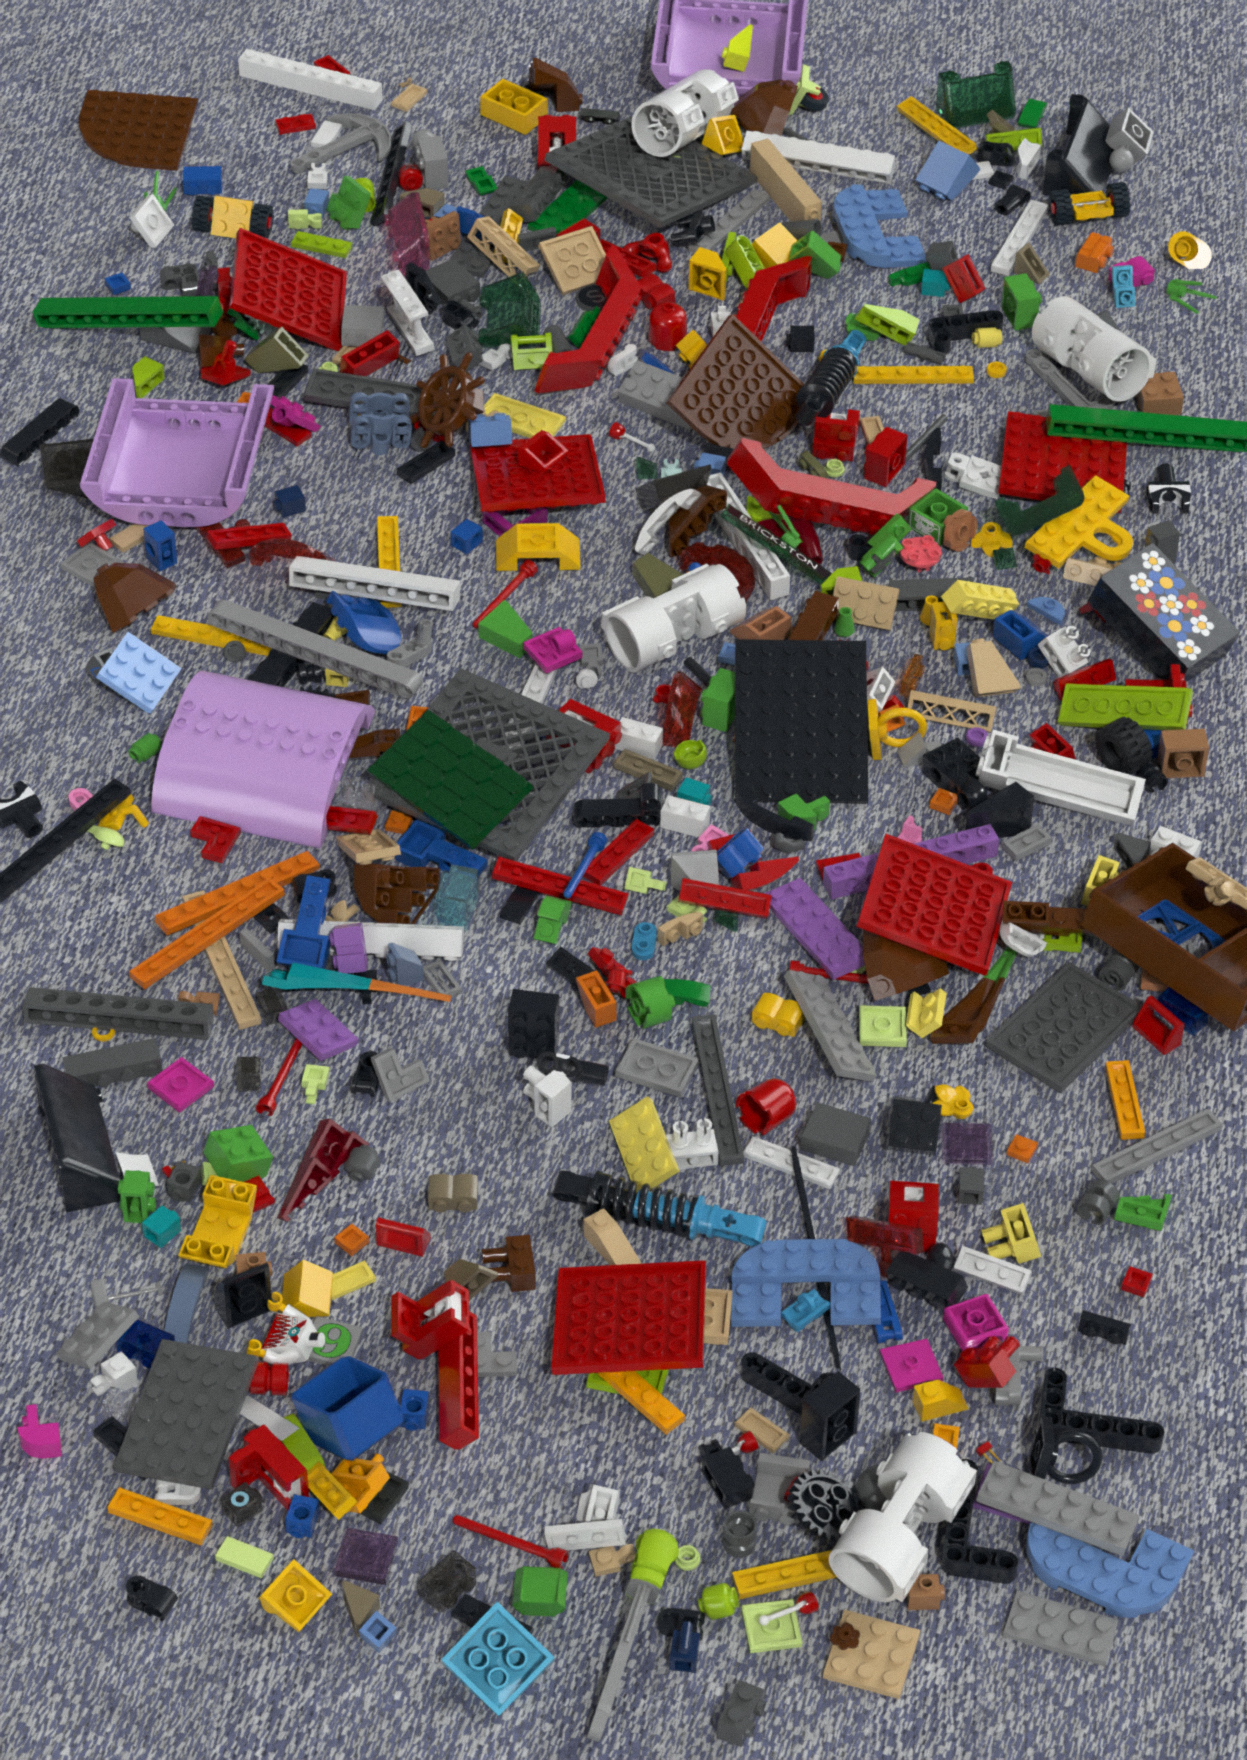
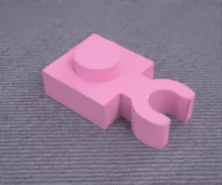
(709, 834)

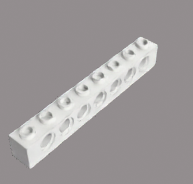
(766, 565)

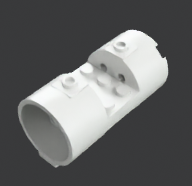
(682, 112)
(1093, 349)
(650, 627)
(880, 1549)

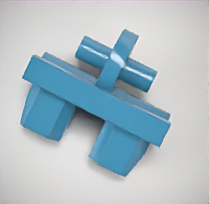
(805, 1310)

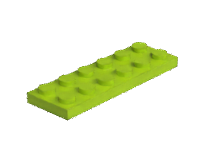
(1149, 706)

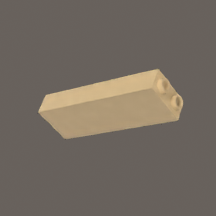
(783, 183)

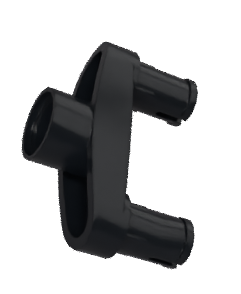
(698, 227)

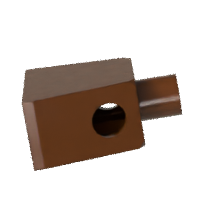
(213, 345)

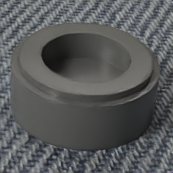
(234, 651)

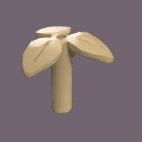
(341, 912)

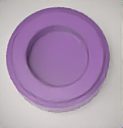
(976, 736)

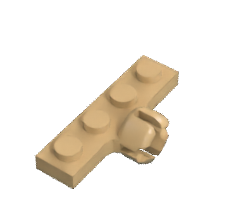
(1221, 886)

